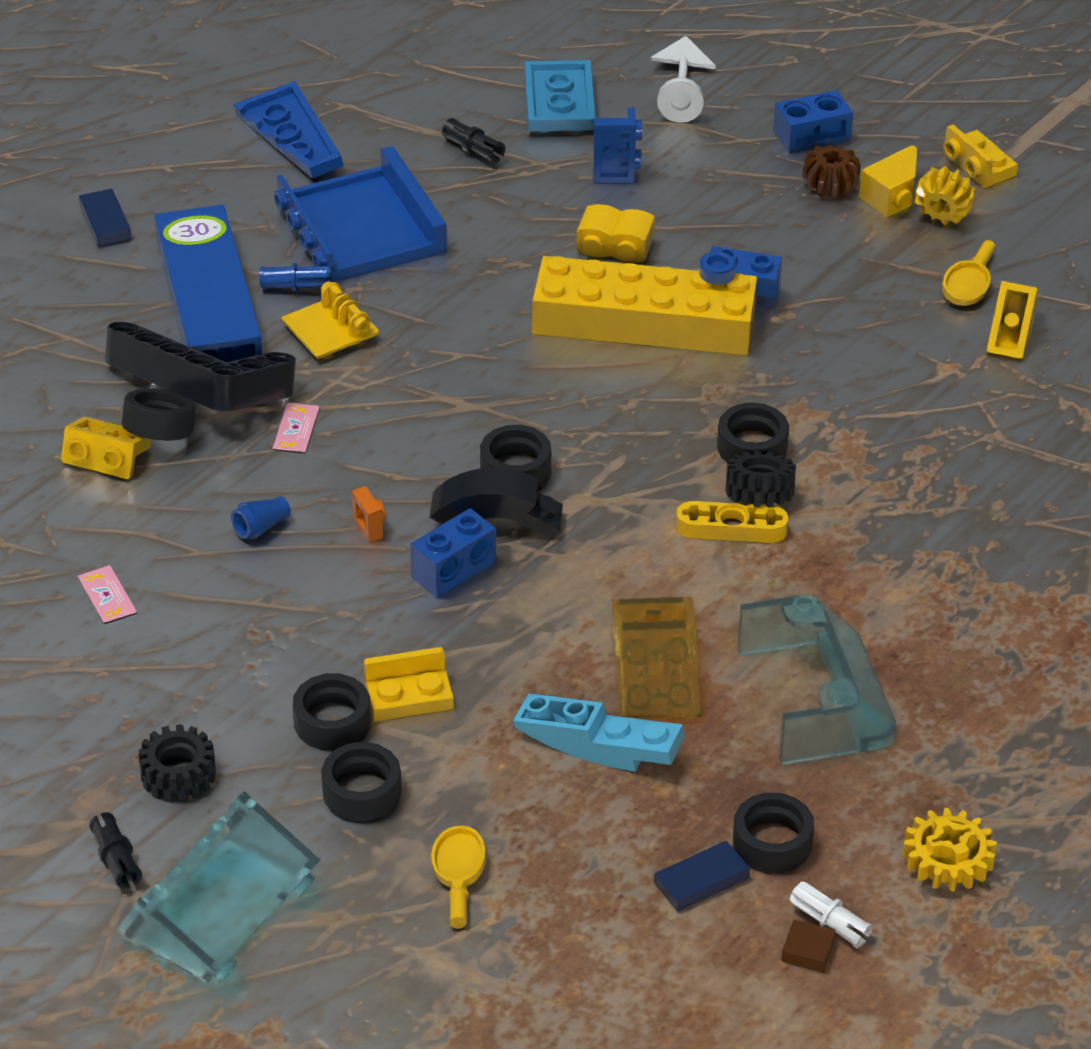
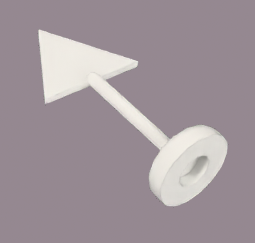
(680, 97)

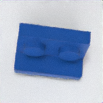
(615, 149)
(762, 265)

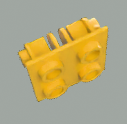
(330, 323)

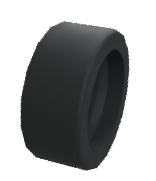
(158, 414)
(756, 418)
(518, 440)
(331, 688)
(365, 804)
(773, 856)

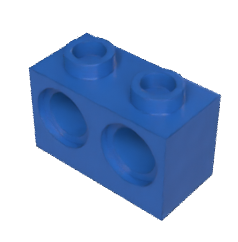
(813, 121)
(453, 552)

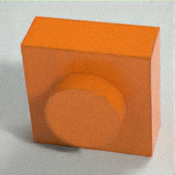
(368, 513)

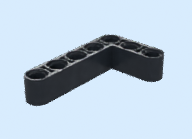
(197, 374)

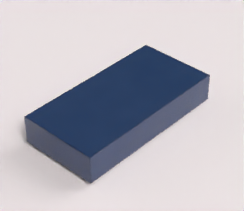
(105, 217)
(701, 875)

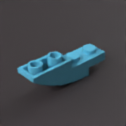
(591, 735)

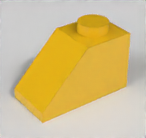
(890, 182)
(1013, 320)

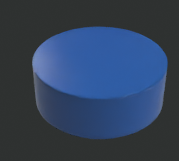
(717, 268)

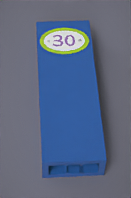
(207, 283)

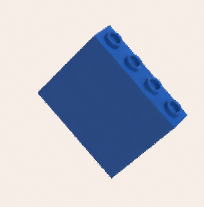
(364, 218)

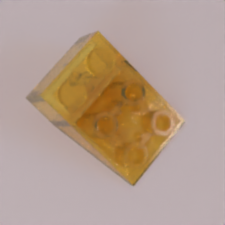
(656, 658)

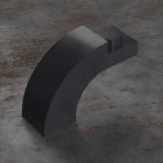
(498, 495)

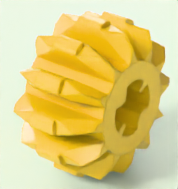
(945, 195)

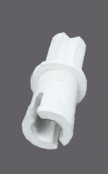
(830, 913)

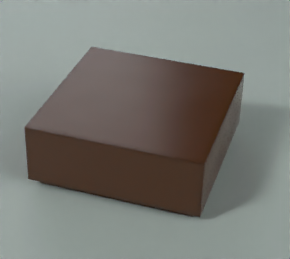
(808, 945)

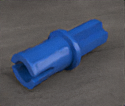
(294, 277)

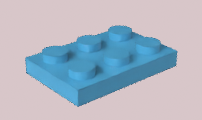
(559, 95)

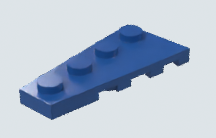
(292, 128)

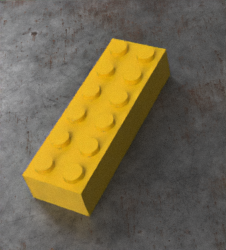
(642, 305)

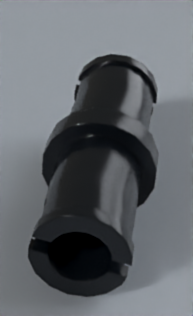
(473, 140)
(115, 850)

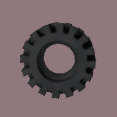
(760, 479)
(177, 780)

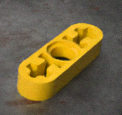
(719, 511)

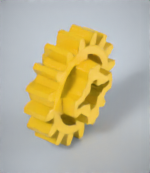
(949, 849)

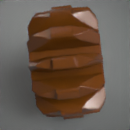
(831, 170)

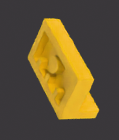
(978, 156)
(102, 447)
(408, 684)

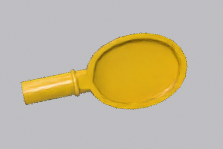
(969, 279)
(458, 861)

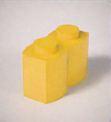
(615, 233)

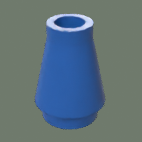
(257, 517)

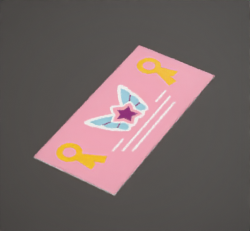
(296, 427)
(107, 594)

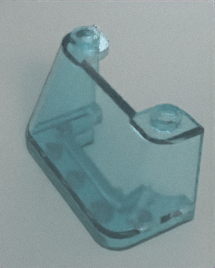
(221, 892)

